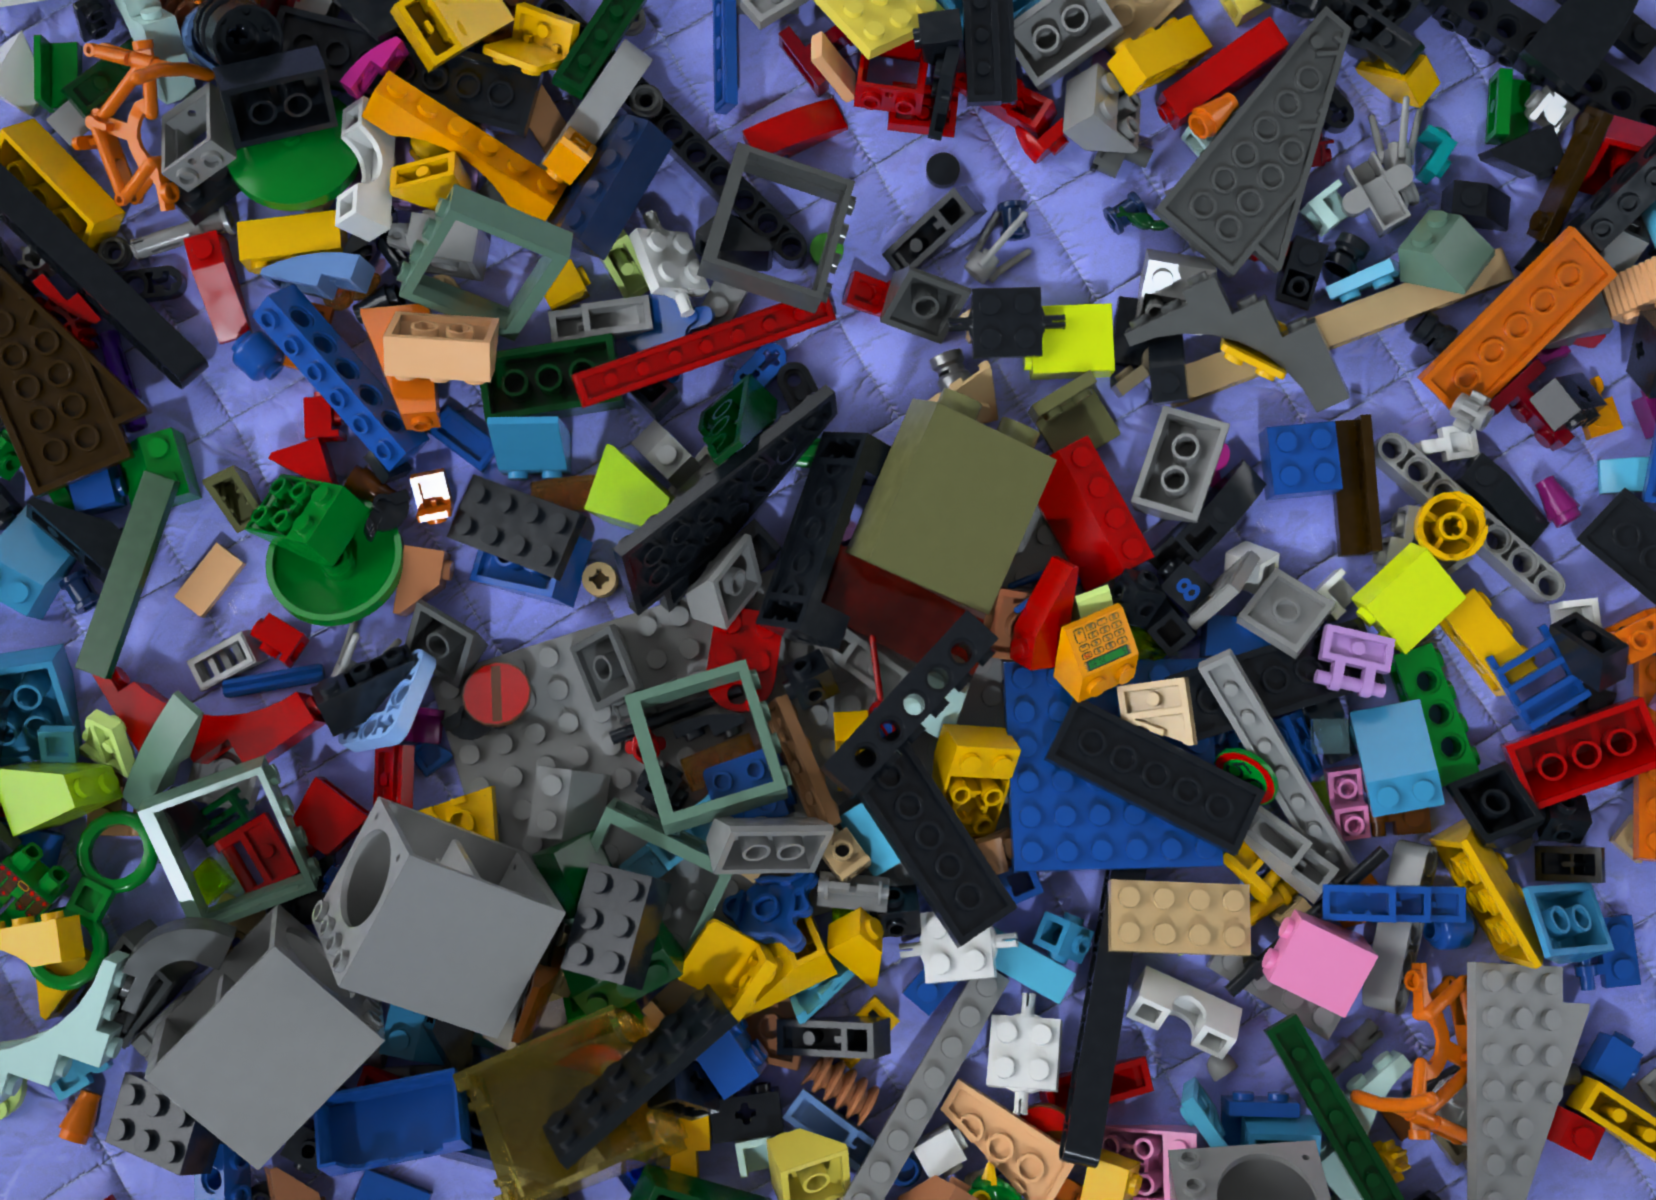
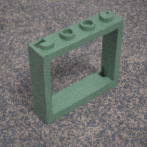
(503, 222)
(728, 805)
(680, 843)
(176, 865)

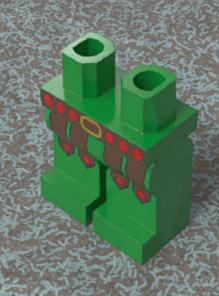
(30, 883)

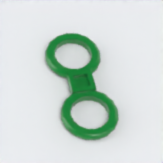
(95, 894)

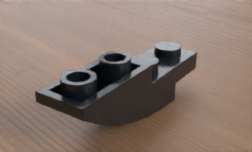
(1221, 511)

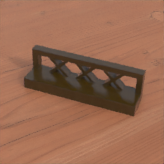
(1357, 503)

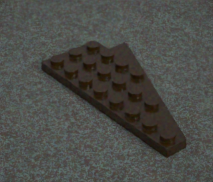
(58, 396)

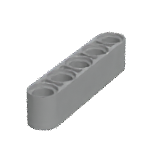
(607, 94)
(1399, 942)

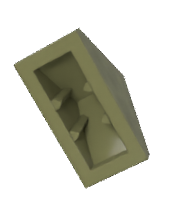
(234, 495)

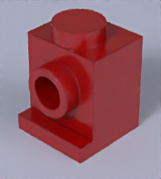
(322, 420)
(279, 638)

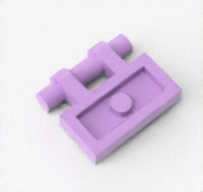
(1357, 650)

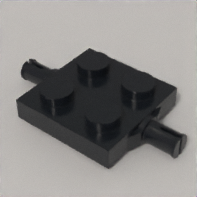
(1006, 322)

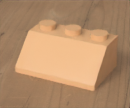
(441, 347)

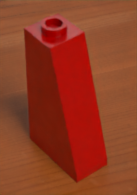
(1224, 72)

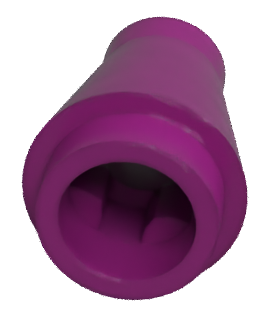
(1557, 502)

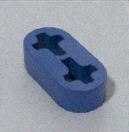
(758, 360)

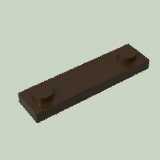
(1571, 171)

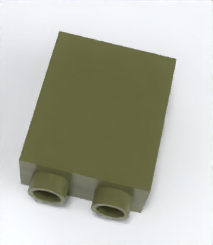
(953, 500)

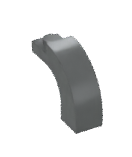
(179, 940)

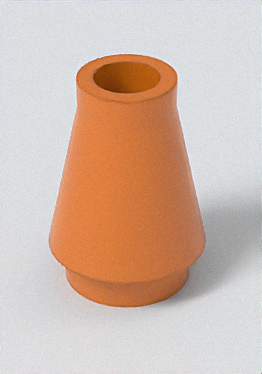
(1211, 116)
(81, 1118)

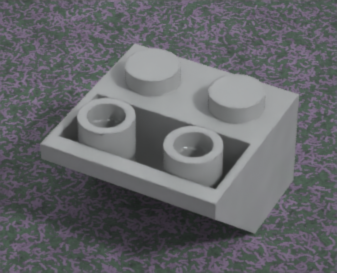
(1101, 112)
(1165, 277)

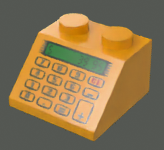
(1096, 653)

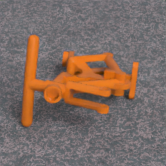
(106, 129)
(1422, 1106)

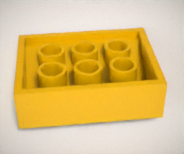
(1490, 894)

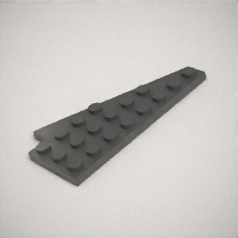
(1254, 173)

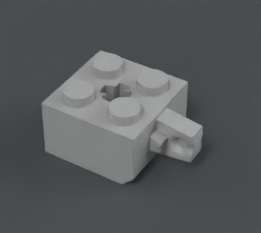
(461, 253)

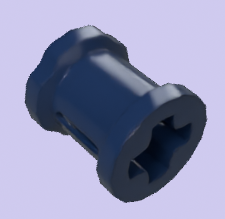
(1132, 204)
(1010, 211)
(80, 591)

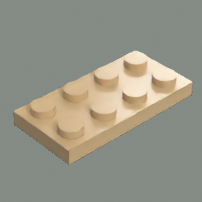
(1179, 918)

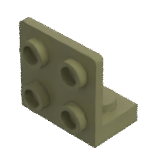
(1073, 414)

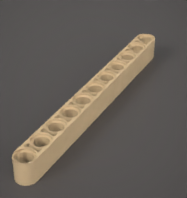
(1351, 324)

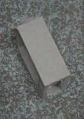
(179, 158)

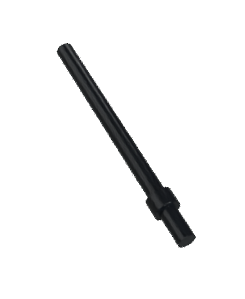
(1253, 967)

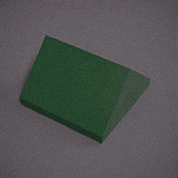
(566, 868)

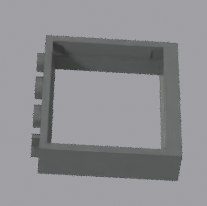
(795, 176)

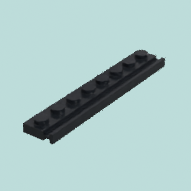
(989, 52)

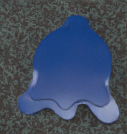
(669, 325)
(772, 909)

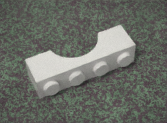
(366, 205)

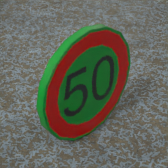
(1250, 769)

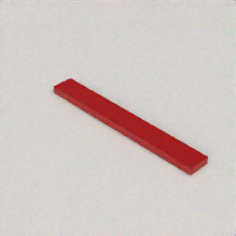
(696, 351)

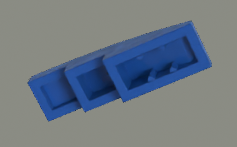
(1393, 903)

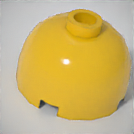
(1451, 526)

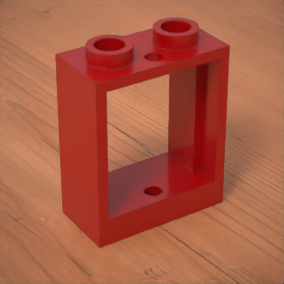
(889, 97)

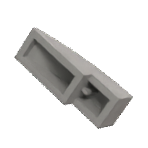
(617, 316)
(1289, 855)

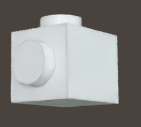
(941, 1151)

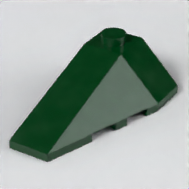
(736, 418)

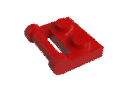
(266, 850)

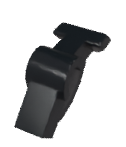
(387, 513)
(464, 727)

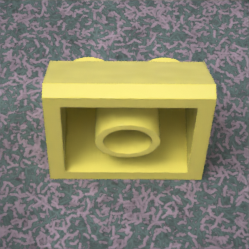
(808, 1166)

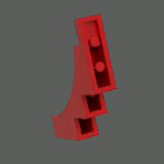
(251, 734)

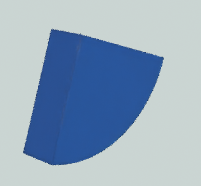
(431, 757)

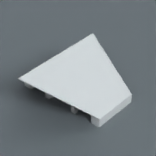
(17, 74)

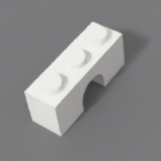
(1211, 1019)

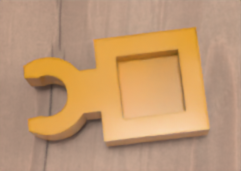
(1609, 419)

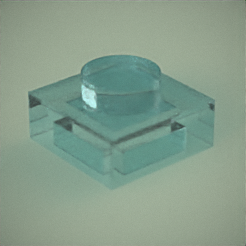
(1330, 736)

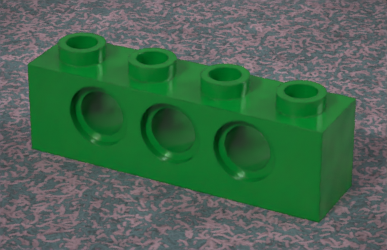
(1441, 693)

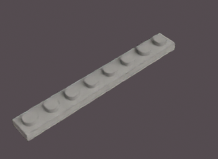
(1263, 738)
(925, 1089)

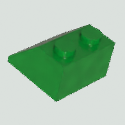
(165, 455)

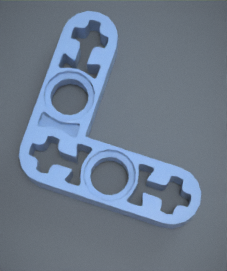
(394, 723)

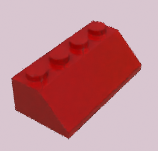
(1091, 516)
(1584, 752)

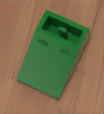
(308, 518)

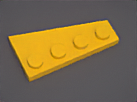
(471, 811)

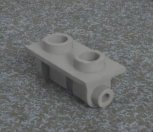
(862, 891)

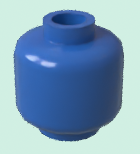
(257, 356)
(1451, 935)

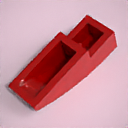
(1031, 112)
(797, 129)
(1129, 1080)

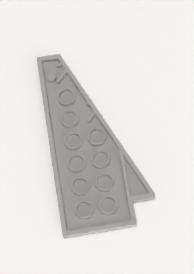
(1516, 1071)

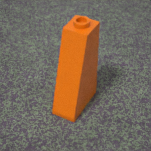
(414, 399)

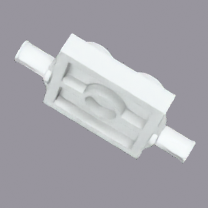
(669, 263)
(948, 963)
(1024, 1053)

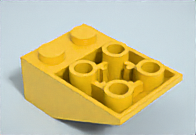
(448, 27)
(975, 772)
(796, 970)

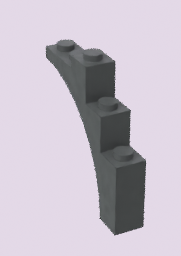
(1253, 323)

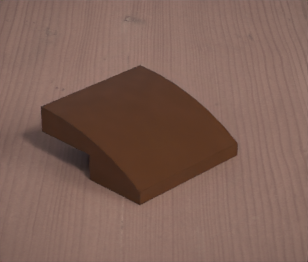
(537, 995)

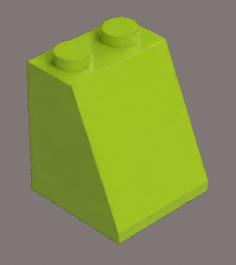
(625, 491)
(53, 794)

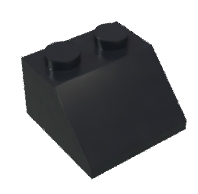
(1496, 806)

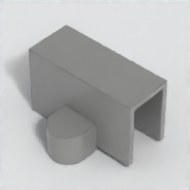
(1377, 194)

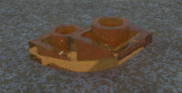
(564, 491)
(696, 763)

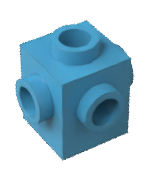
(1063, 937)

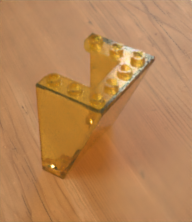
(533, 1080)

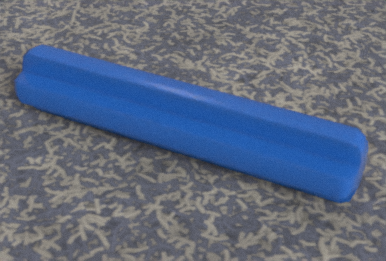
(273, 680)

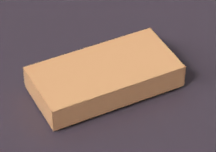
(833, 66)
(210, 580)

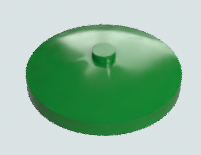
(298, 169)
(342, 592)

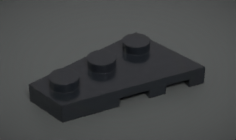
(207, 196)

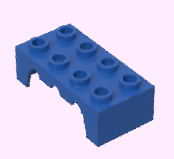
(391, 1123)

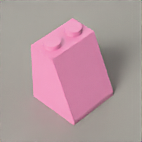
(1319, 961)

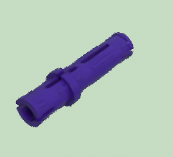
(117, 362)

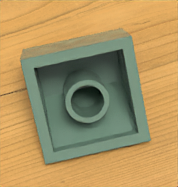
(1443, 253)

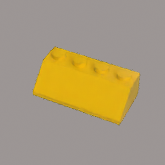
(59, 182)

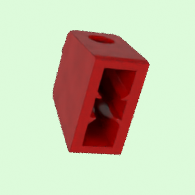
(328, 817)

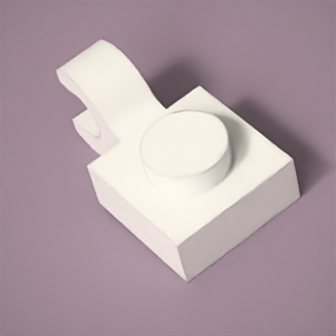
(1451, 443)

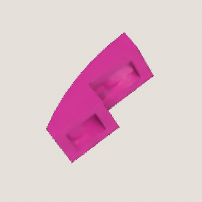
(379, 60)

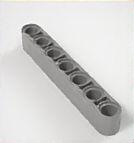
(1508, 543)

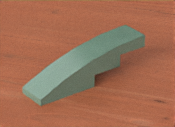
(163, 750)

